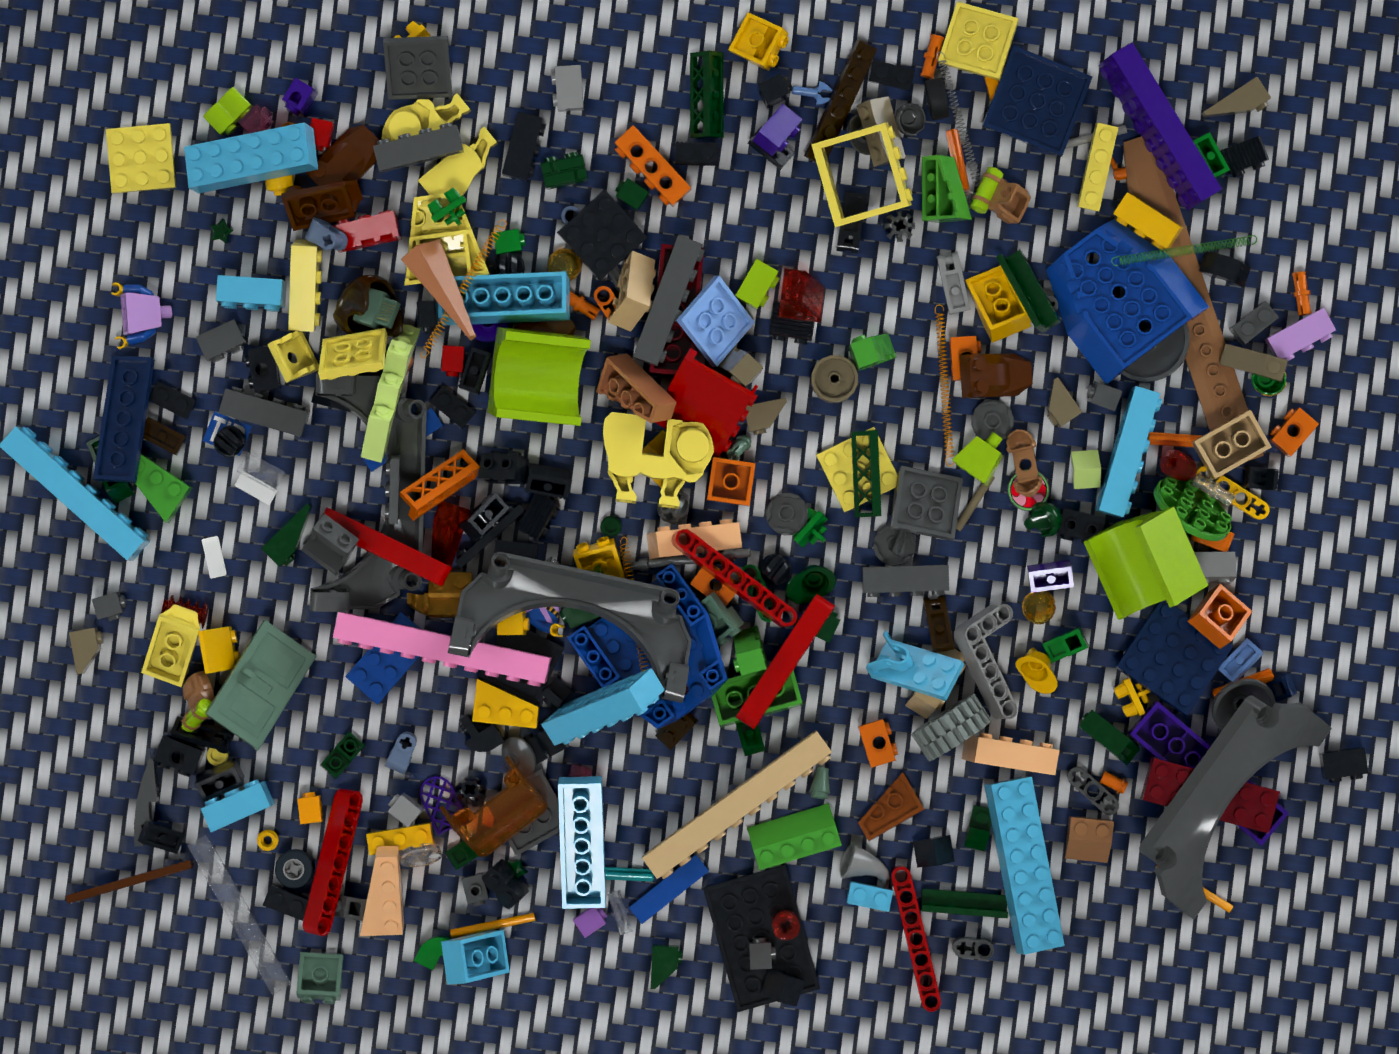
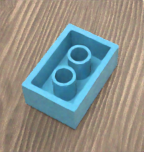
(251, 293)
(237, 805)
(475, 957)

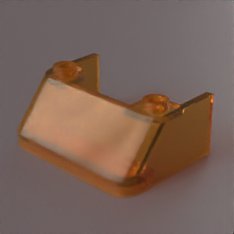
(501, 816)

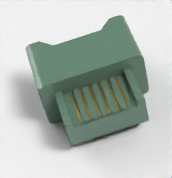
(380, 312)

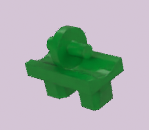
(455, 201)
(813, 529)

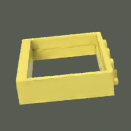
(828, 182)

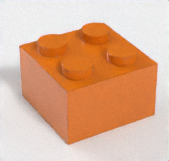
(731, 481)
(1220, 616)

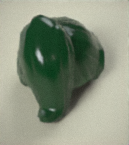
(1045, 518)

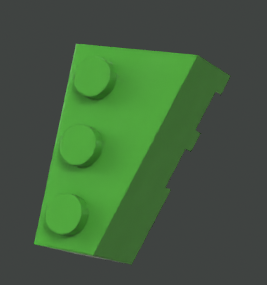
(942, 191)
(871, 351)
(161, 488)
(749, 651)

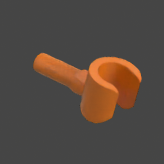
(1118, 173)

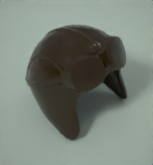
(356, 301)

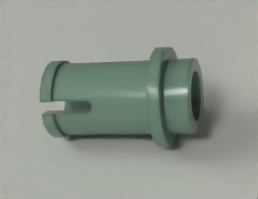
(742, 443)

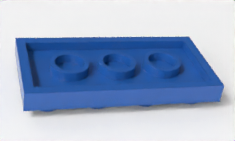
(379, 672)

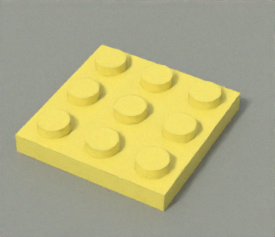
(978, 40)
(141, 158)
(353, 354)
(839, 470)

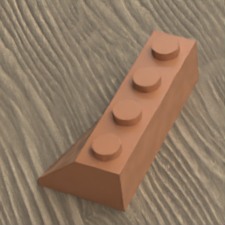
(635, 389)

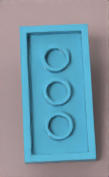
(915, 669)

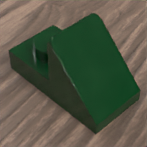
(750, 739)
(978, 828)

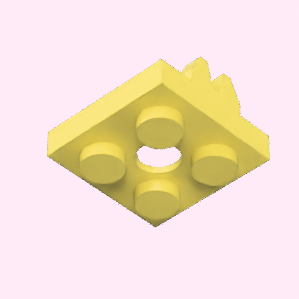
(296, 344)

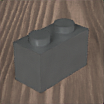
(1253, 323)
(221, 340)

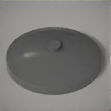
(1161, 359)

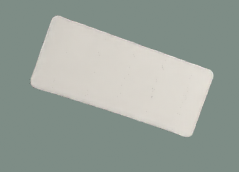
(255, 489)
(214, 557)

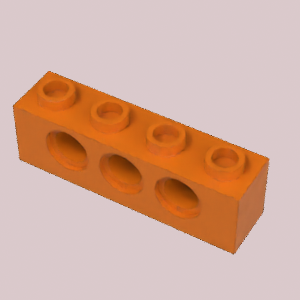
(633, 138)

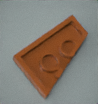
(891, 809)

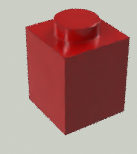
(323, 133)
(453, 360)

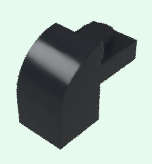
(1224, 268)
(481, 741)

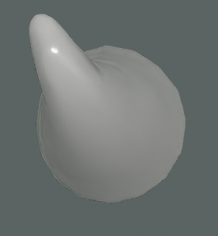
(859, 862)

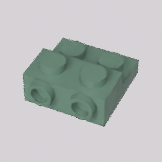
(723, 620)
(320, 977)

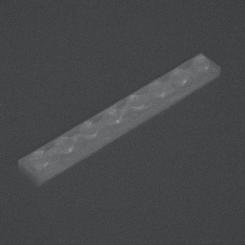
(239, 914)

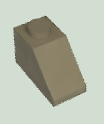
(1061, 405)
(763, 415)
(85, 647)

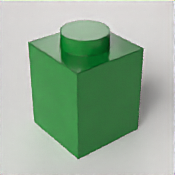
(509, 241)

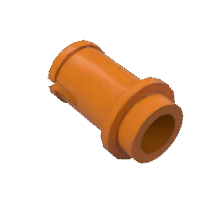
(1114, 782)

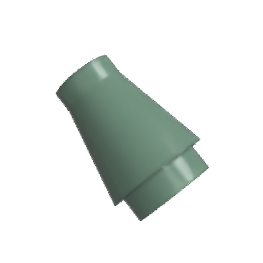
(820, 785)

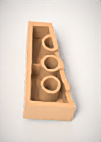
(720, 537)
(1010, 754)
(384, 900)

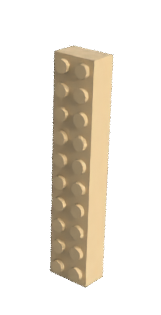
(736, 804)

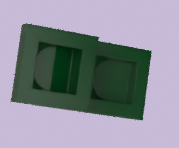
(460, 855)

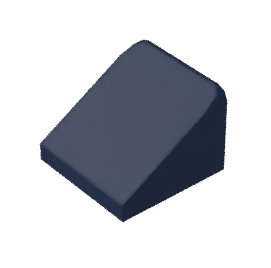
(1282, 687)

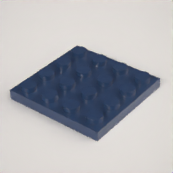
(1037, 101)
(1172, 658)

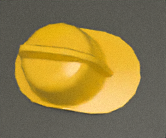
(1037, 672)

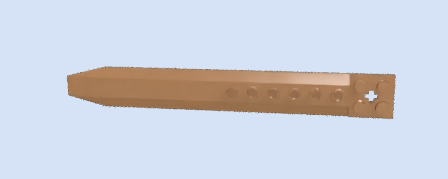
(1214, 383)

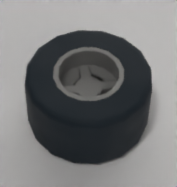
(288, 873)

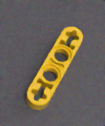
(1235, 489)

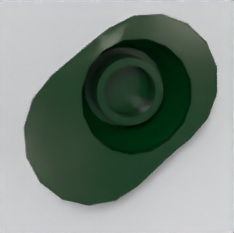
(809, 582)

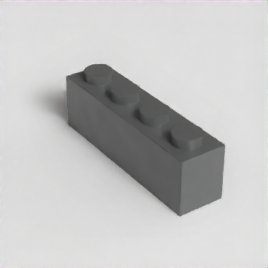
(418, 148)
(264, 412)
(905, 579)

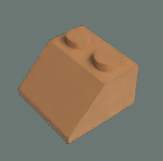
(1089, 839)

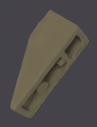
(1243, 100)
(1254, 362)

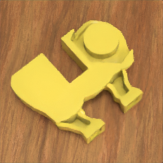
(454, 170)
(684, 459)

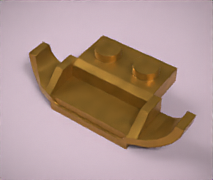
(441, 600)

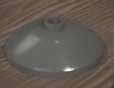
(1226, 702)

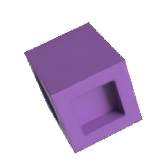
(590, 920)

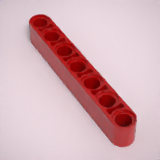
(393, 550)
(724, 577)
(785, 661)
(332, 862)
(922, 946)

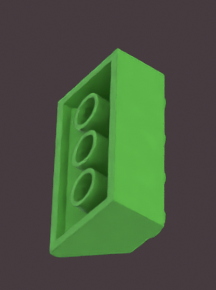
(736, 690)
(794, 836)

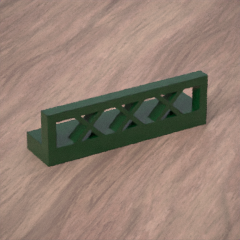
(711, 94)
(1029, 290)
(874, 473)
(964, 903)

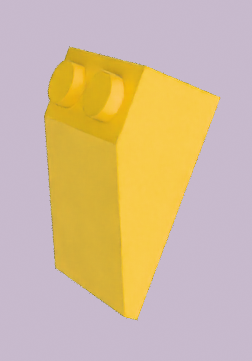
(997, 304)
(218, 649)

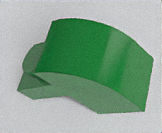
(1066, 644)
(430, 952)

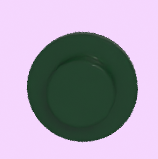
(610, 526)

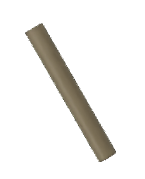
(972, 505)

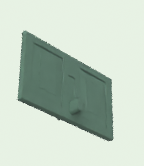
(260, 685)

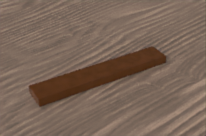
(129, 881)

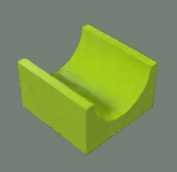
(536, 376)
(1146, 562)

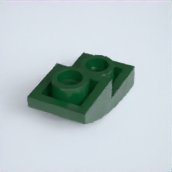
(342, 755)

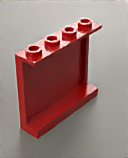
(709, 399)

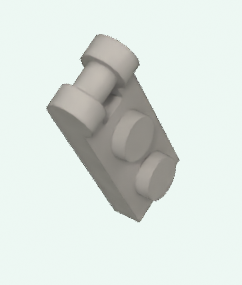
(953, 284)

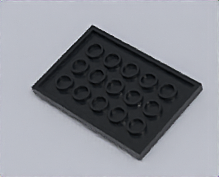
(745, 911)

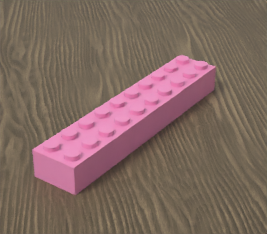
(435, 646)

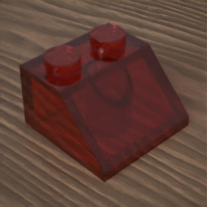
(801, 296)

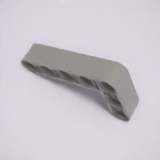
(985, 659)

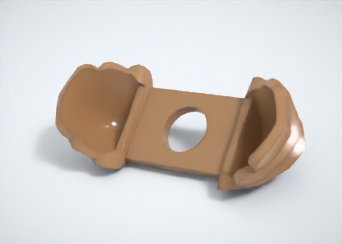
(1022, 446)

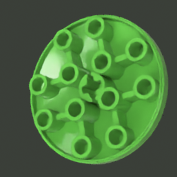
(1197, 512)

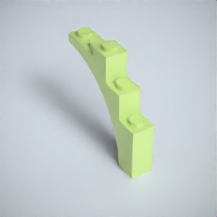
(388, 393)

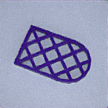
(432, 818)

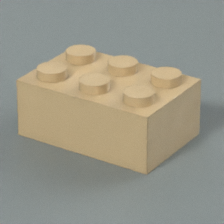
(1231, 444)

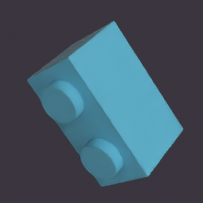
(869, 896)

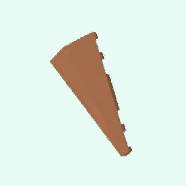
(433, 270)

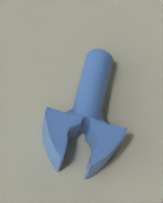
(811, 92)

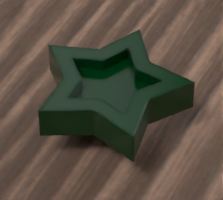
(220, 231)
(517, 867)

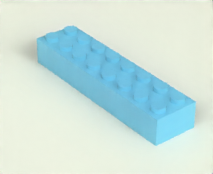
(74, 493)
(1024, 865)

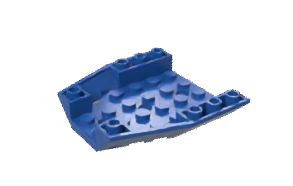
(1108, 326)
(613, 653)

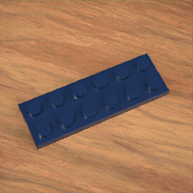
(124, 419)

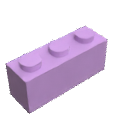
(1301, 335)

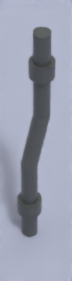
(646, 564)

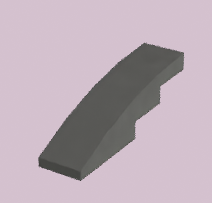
(147, 793)

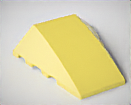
(457, 240)

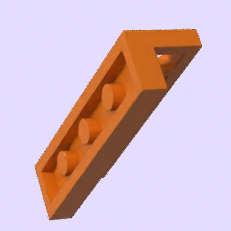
(441, 491)

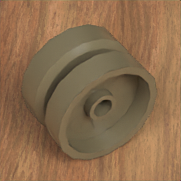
(830, 391)

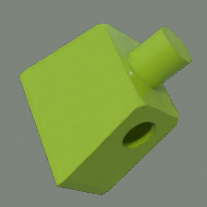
(980, 458)

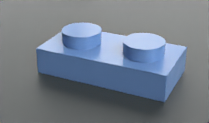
(1240, 660)

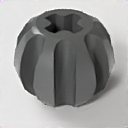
(894, 220)
(674, 515)

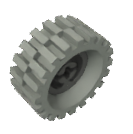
(951, 727)

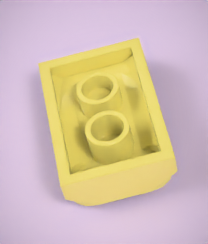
(172, 645)

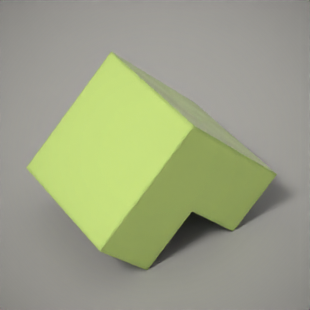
(1086, 469)

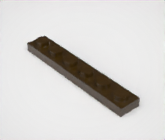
(843, 96)

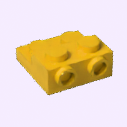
(759, 41)
(600, 553)

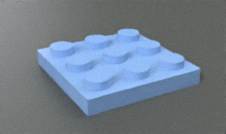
(715, 321)

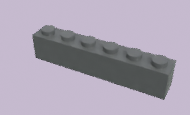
(668, 300)

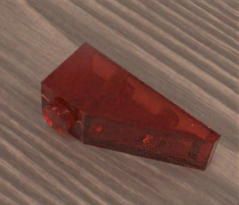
(447, 532)

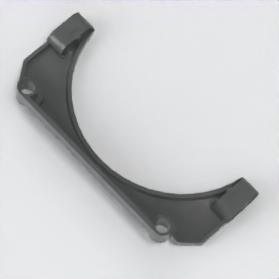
(374, 578)
(629, 604)
(1187, 824)

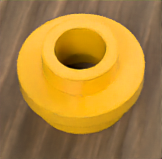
(261, 843)

